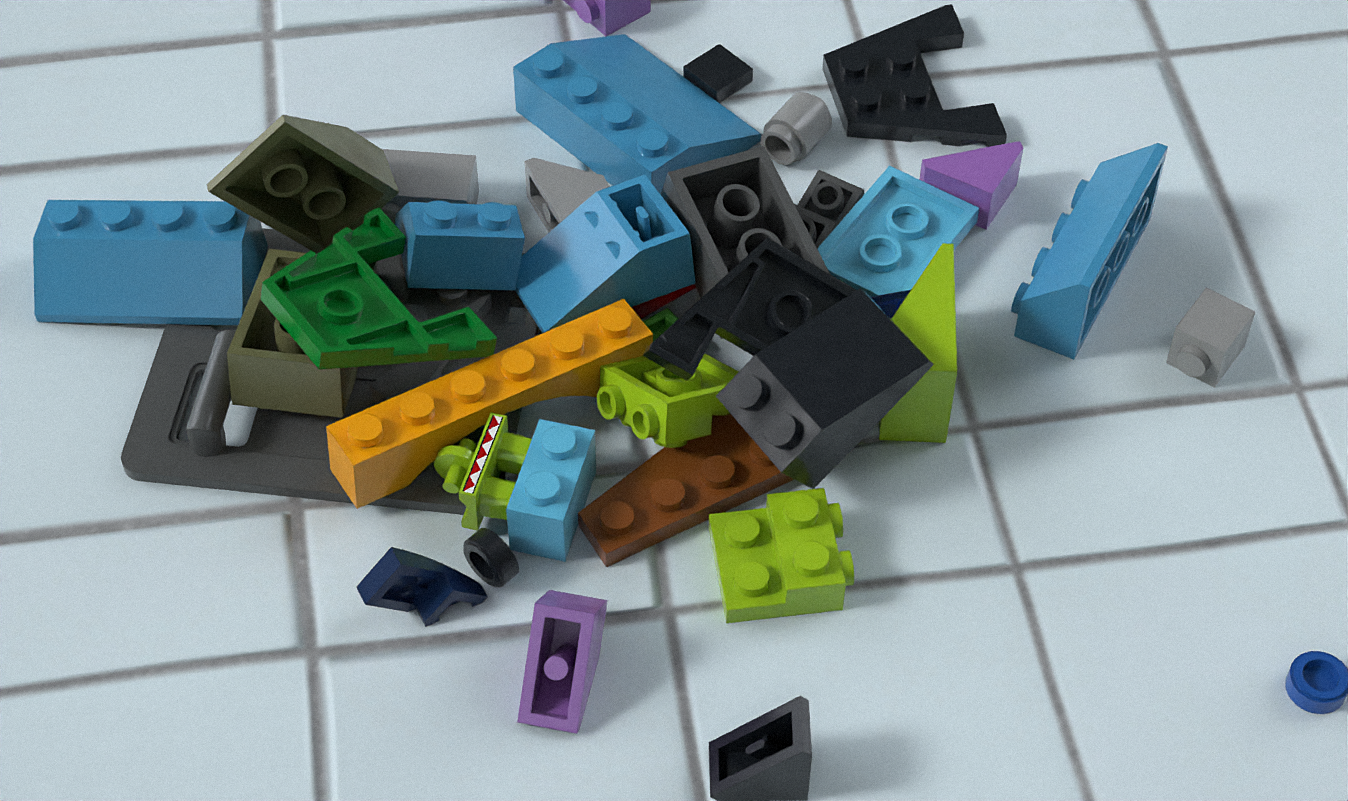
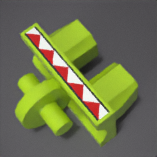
(480, 469)

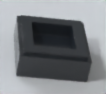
(718, 73)

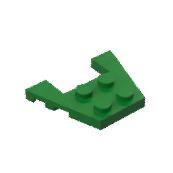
(349, 315)

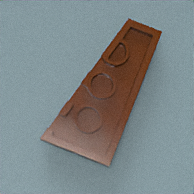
(679, 491)

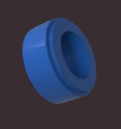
(1317, 682)

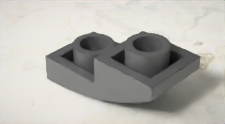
(826, 204)

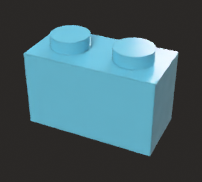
(551, 490)

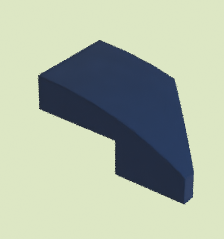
(416, 582)

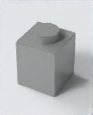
(1210, 337)

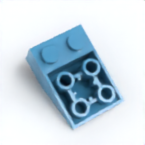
(607, 250)

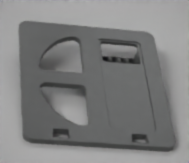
(284, 448)

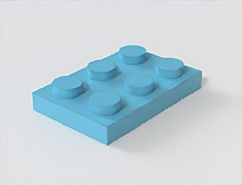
(895, 233)

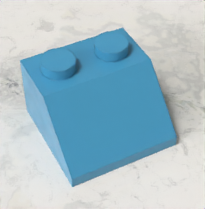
(461, 245)

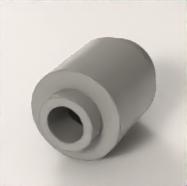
(796, 128)

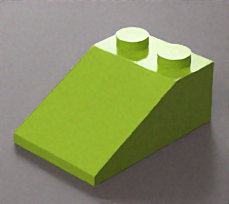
(930, 323)

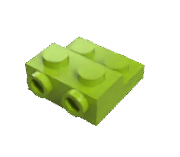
(660, 402)
(781, 557)

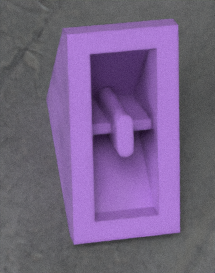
(977, 176)

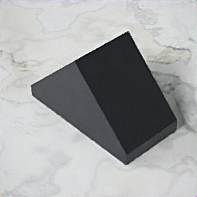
(764, 757)

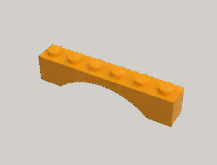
(400, 437)

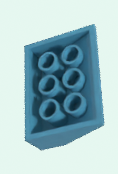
(624, 110)

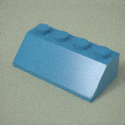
(1088, 251)
(145, 262)

